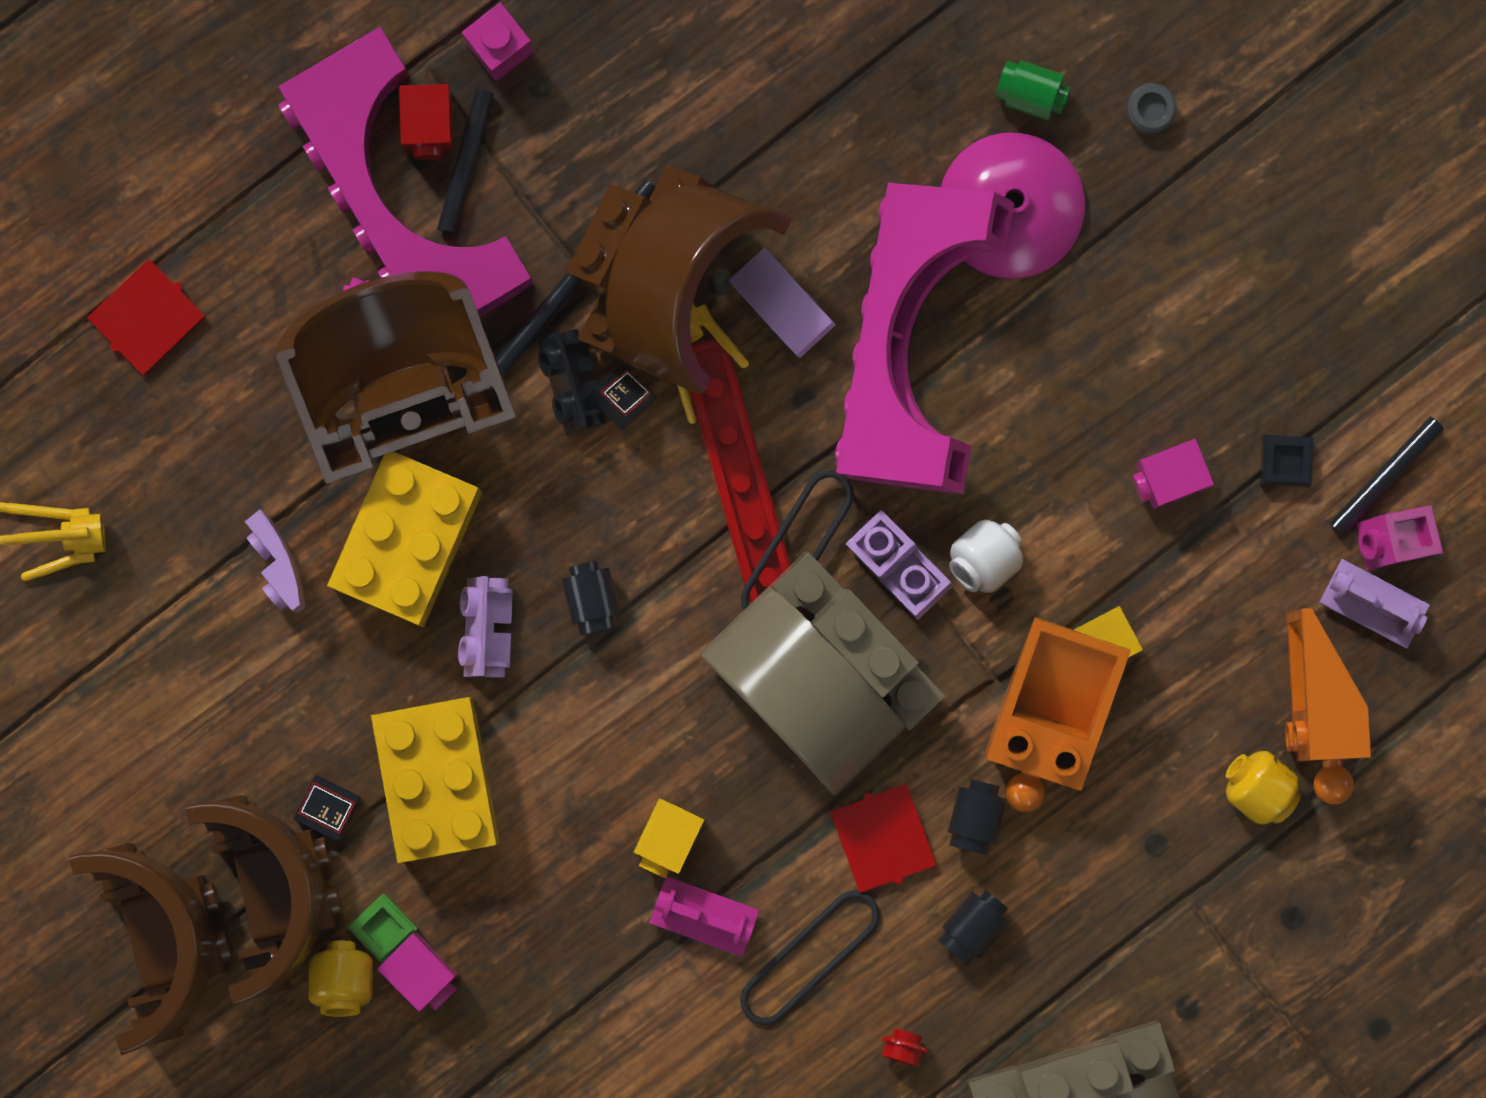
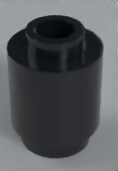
(591, 598)
(976, 817)
(974, 926)

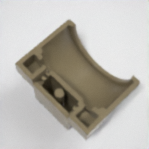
(822, 677)
(1090, 1070)

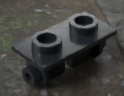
(563, 360)

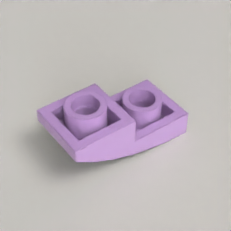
(782, 302)
(899, 565)
(283, 576)

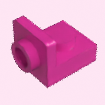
(1399, 537)

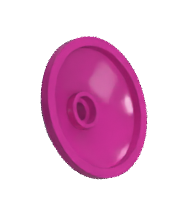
(1051, 194)

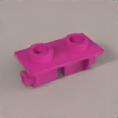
(704, 916)

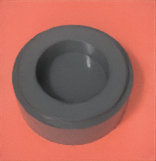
(1151, 108)

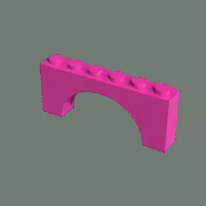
(337, 111)
(918, 242)

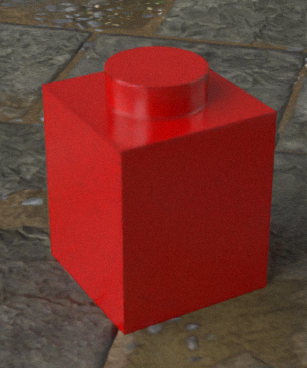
(426, 120)

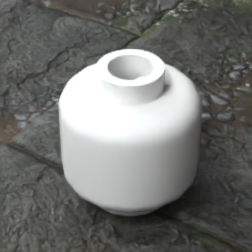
(986, 556)

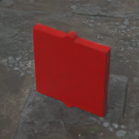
(146, 317)
(883, 838)

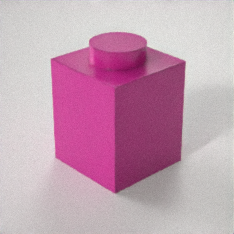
(498, 42)
(1172, 475)
(419, 973)

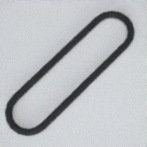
(788, 521)
(796, 941)

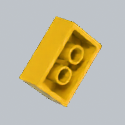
(405, 538)
(435, 779)

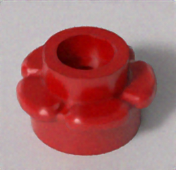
(904, 1048)

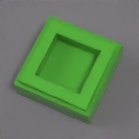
(383, 928)

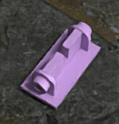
(1375, 603)
(483, 606)

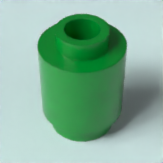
(1032, 89)

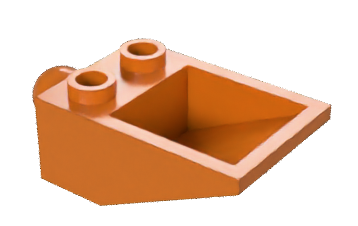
(1058, 705)
(1327, 708)

